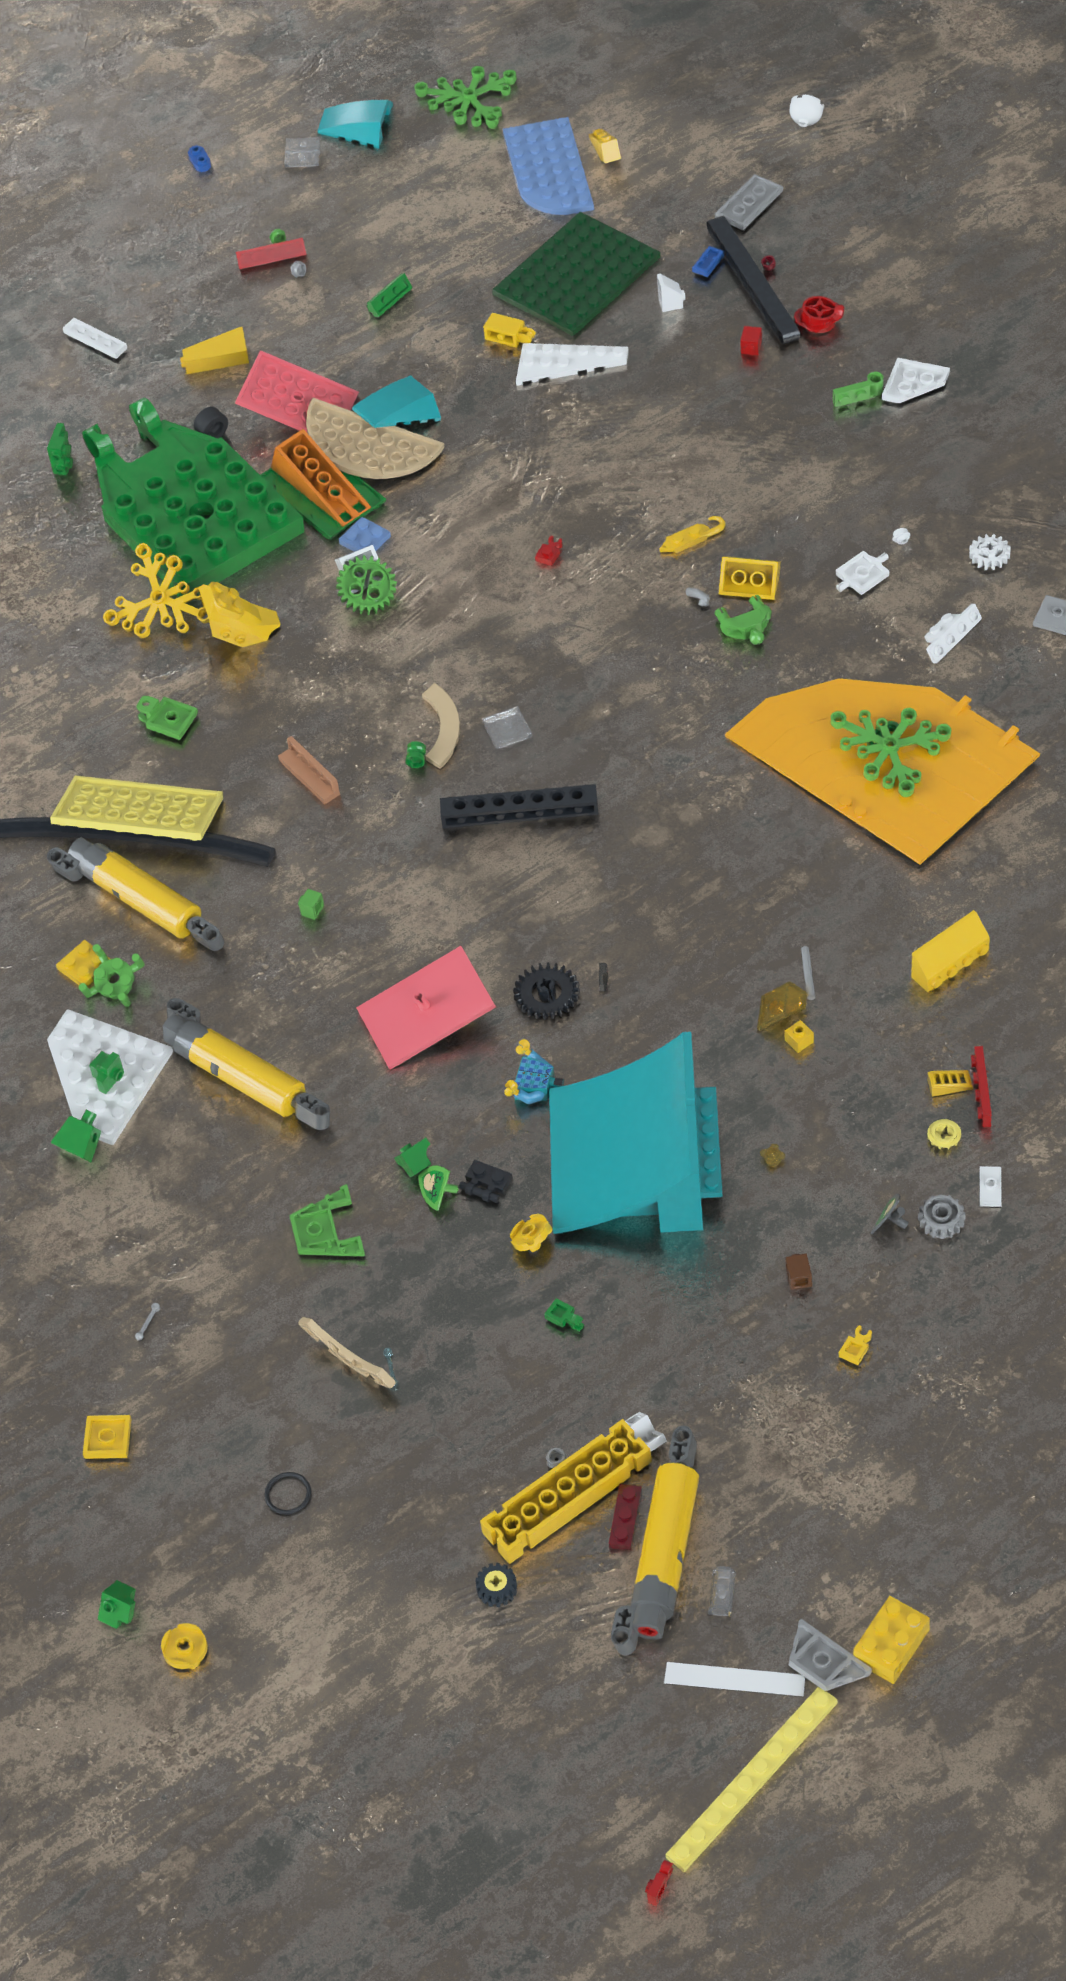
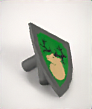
(893, 1216)

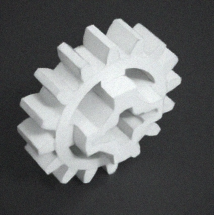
(989, 552)

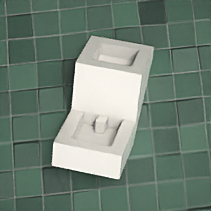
(644, 1429)

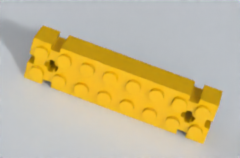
(566, 1491)

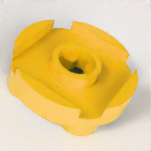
(531, 1233)
(178, 1636)

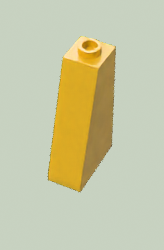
(216, 353)

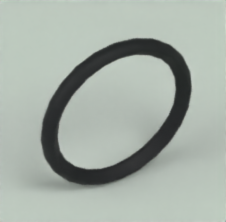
(286, 1474)

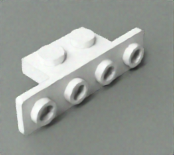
(950, 631)

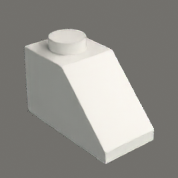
(669, 294)

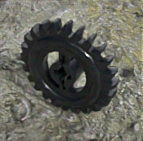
(545, 981)

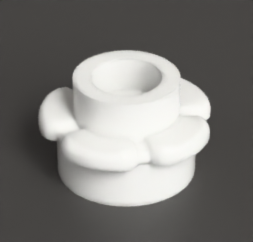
(901, 536)

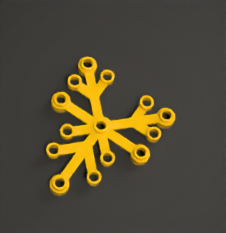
(178, 604)

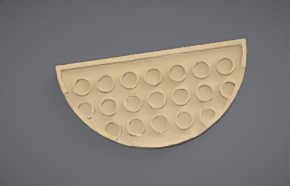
(367, 450)

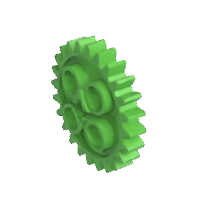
(348, 581)

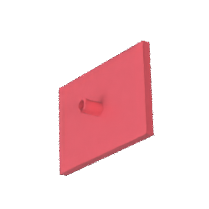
(285, 391)
(425, 1007)

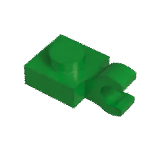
(563, 1313)

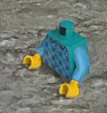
(533, 1077)

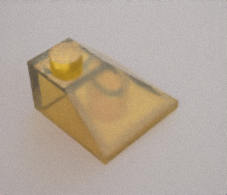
(781, 1004)

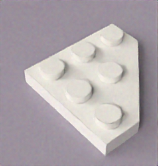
(913, 379)

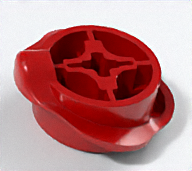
(818, 314)

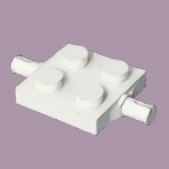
(862, 572)

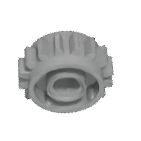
(941, 1226)

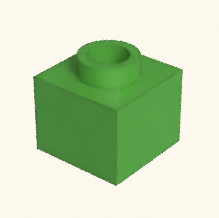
(311, 904)

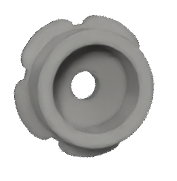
(298, 269)
(555, 1453)

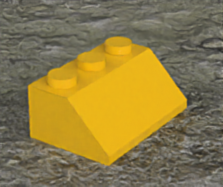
(749, 577)

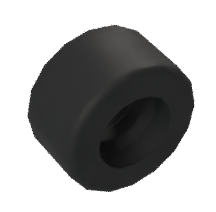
(211, 422)

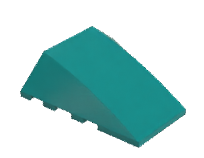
(356, 121)
(398, 402)

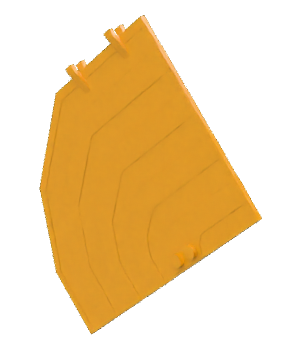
(971, 769)

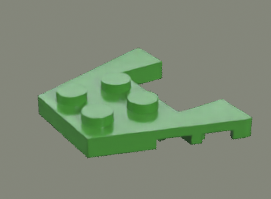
(316, 1230)

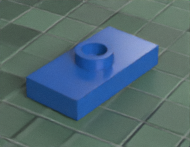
(708, 261)

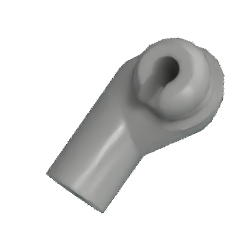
(697, 593)

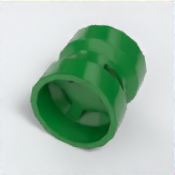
(415, 754)

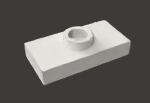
(990, 1186)

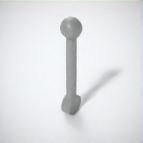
(155, 1308)

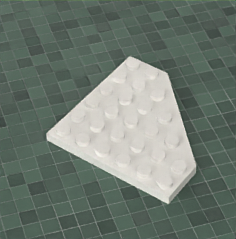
(77, 1043)

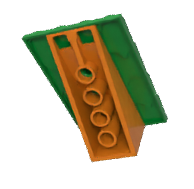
(317, 488)

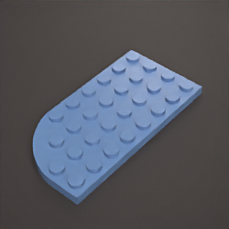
(548, 167)

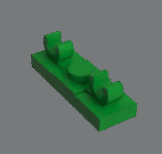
(389, 295)

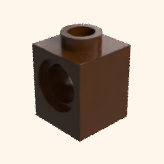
(798, 1271)

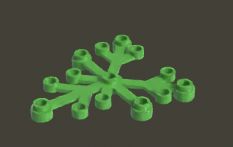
(469, 95)
(922, 737)

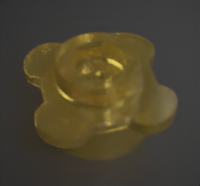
(772, 1160)

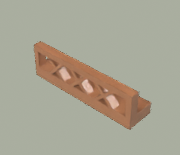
(309, 771)

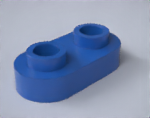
(199, 158)

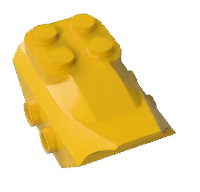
(236, 618)

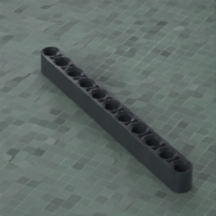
(753, 280)

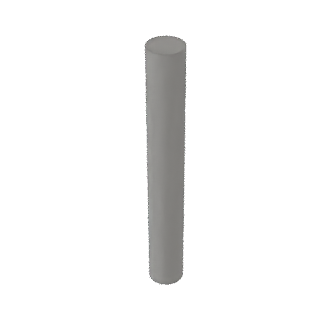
(808, 973)

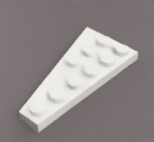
(561, 360)

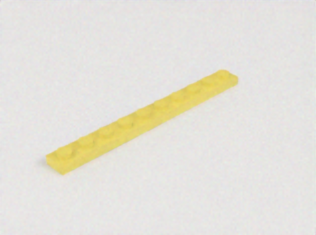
(751, 1779)

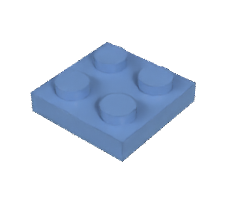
(364, 534)

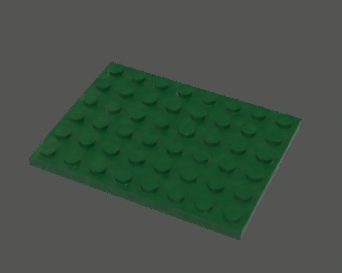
(576, 273)

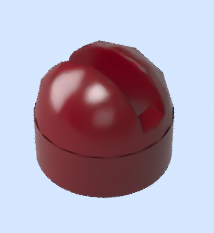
(771, 261)

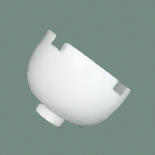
(806, 110)

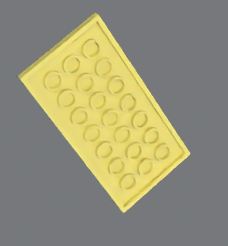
(137, 807)

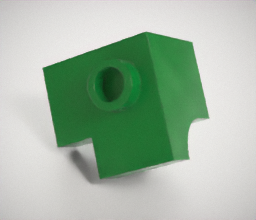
(106, 1070)
(414, 1157)
(117, 1604)

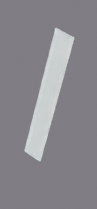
(734, 1679)

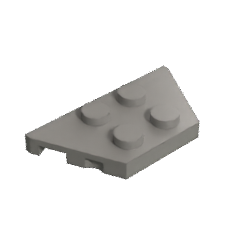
(824, 1660)

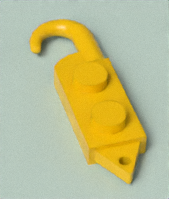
(691, 536)

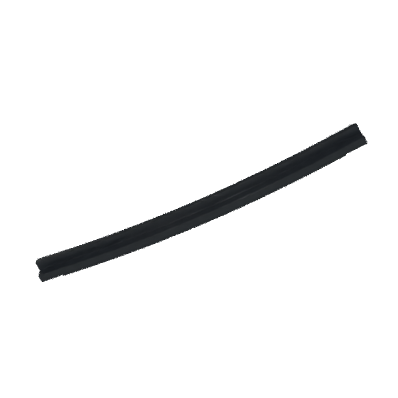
(210, 843)

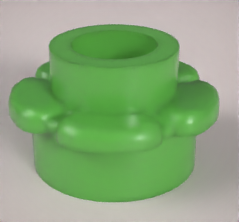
(277, 236)

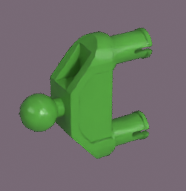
(746, 625)

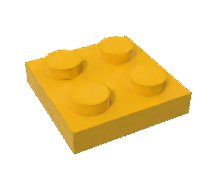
(80, 964)
(107, 1436)

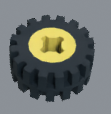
(498, 1592)

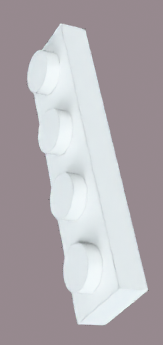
(95, 338)

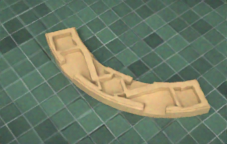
(449, 725)
(346, 1356)

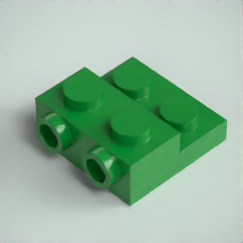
(60, 450)

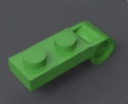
(859, 391)

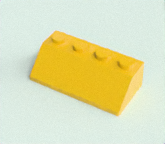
(949, 952)

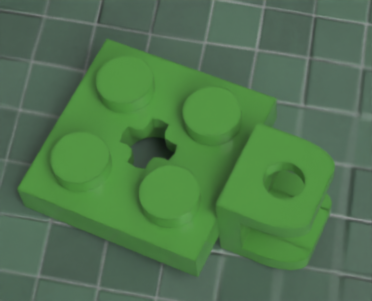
(158, 714)

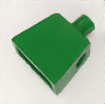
(79, 1136)

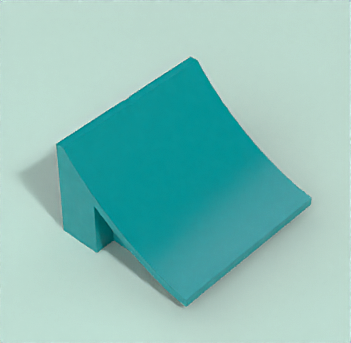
(635, 1144)

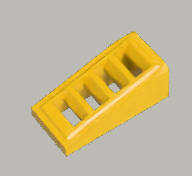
(942, 1076)

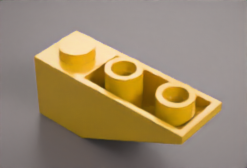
(605, 145)

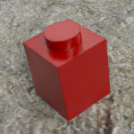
(751, 340)

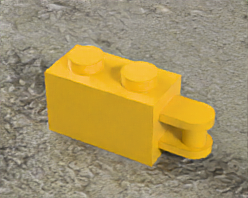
(507, 330)

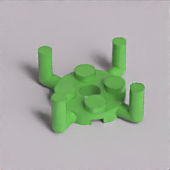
(109, 968)

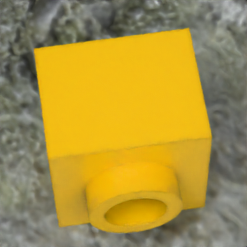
(799, 1036)

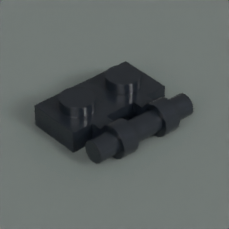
(486, 1176)

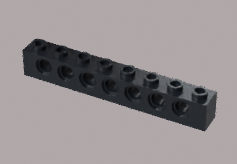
(519, 806)

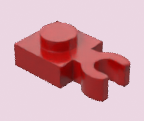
(549, 553)
(656, 1887)

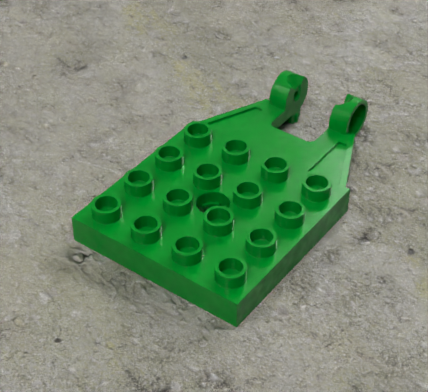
(189, 476)

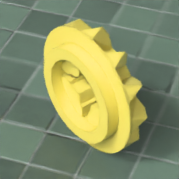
(938, 1127)

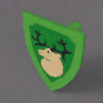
(434, 1184)

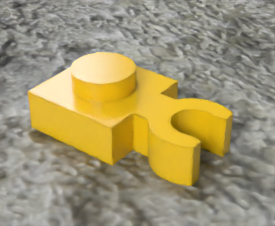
(855, 1348)

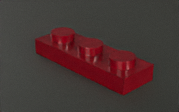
(625, 1517)

